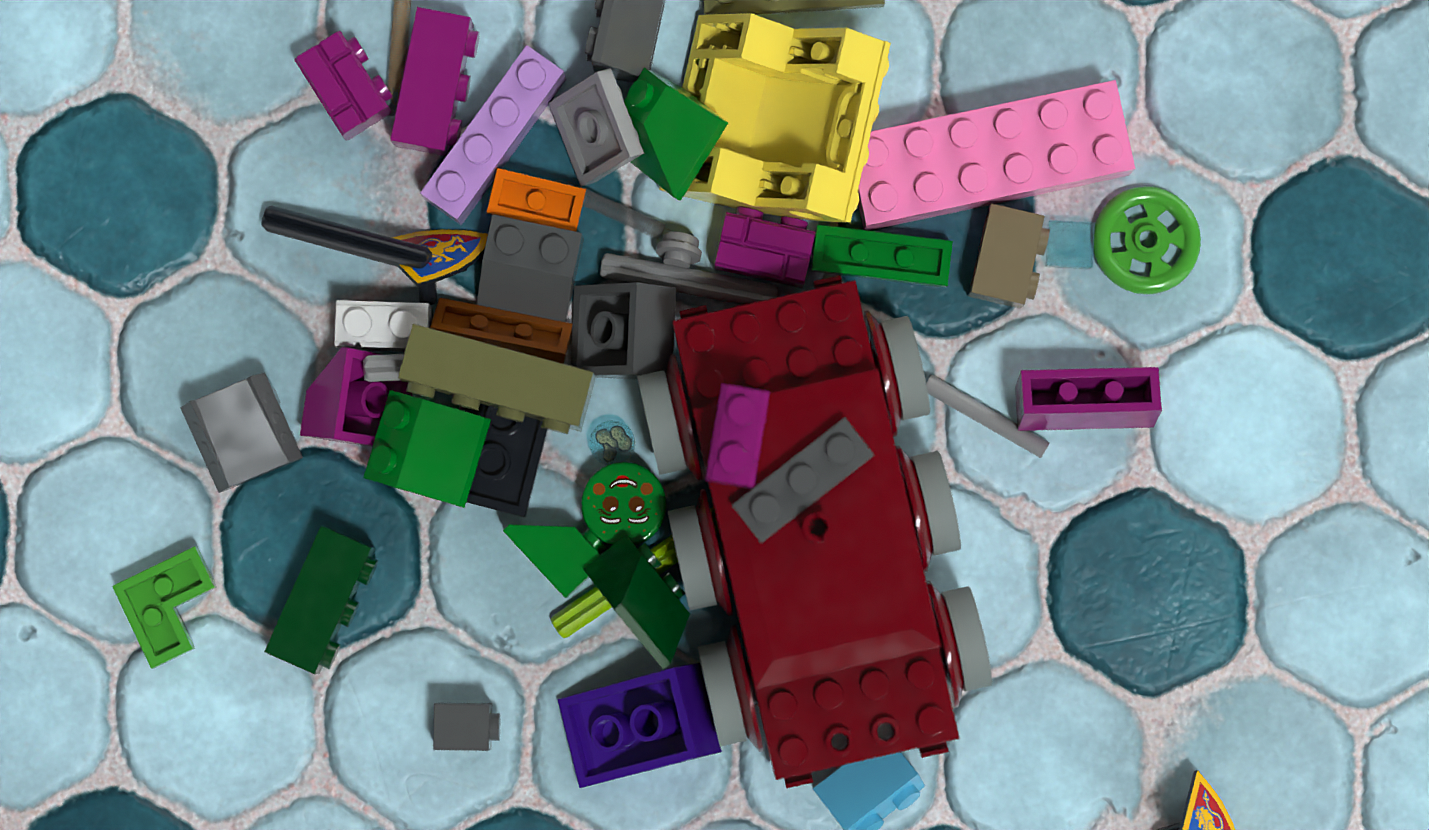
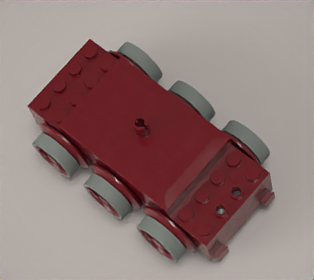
(834, 606)

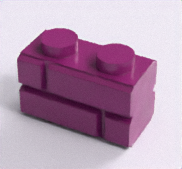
(344, 85)
(765, 248)
(737, 436)

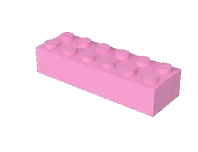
(994, 155)

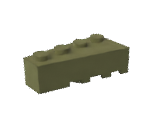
(497, 378)

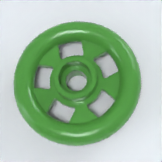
(1118, 264)

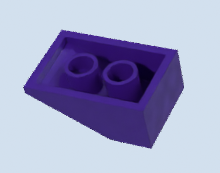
(639, 725)

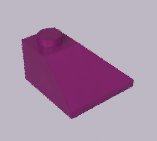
(345, 405)

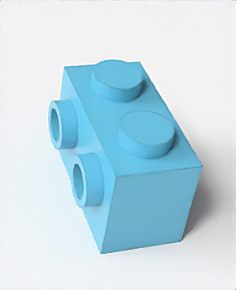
(869, 790)

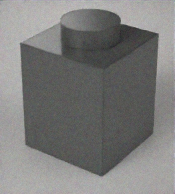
(465, 726)

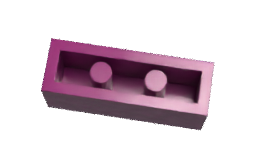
(434, 82)
(1088, 398)

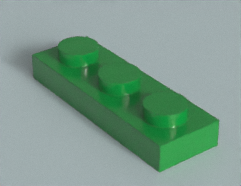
(882, 256)

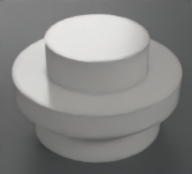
(679, 249)

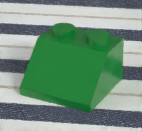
(427, 448)

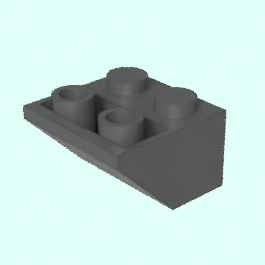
(624, 37)

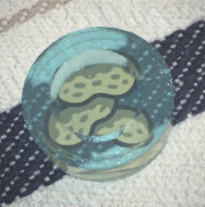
(612, 442)

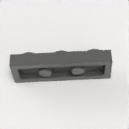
(802, 480)

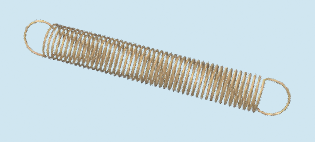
(400, 43)

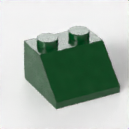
(642, 597)

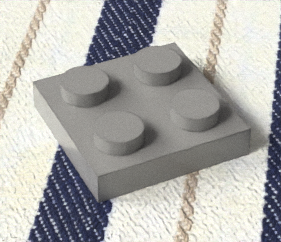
(596, 127)

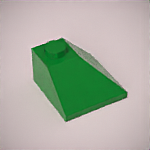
(672, 130)

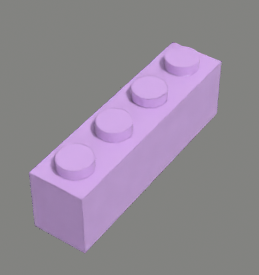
(493, 135)

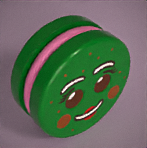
(623, 502)

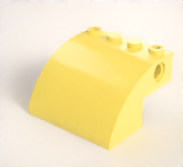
(793, 111)

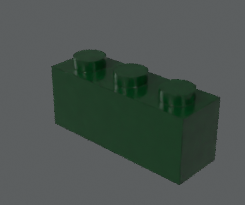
(322, 601)

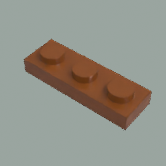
(505, 329)

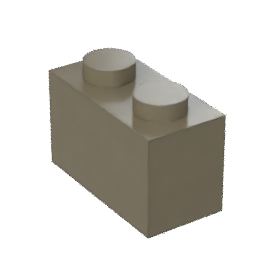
(1008, 256)

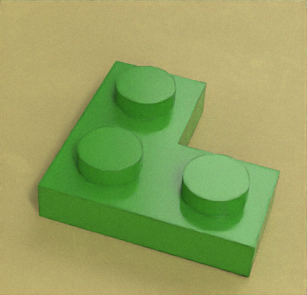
(152, 599)

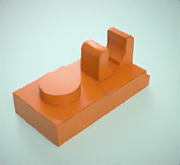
(536, 200)

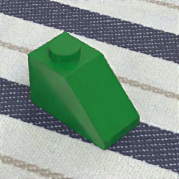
(558, 552)

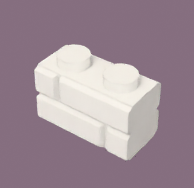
(378, 324)

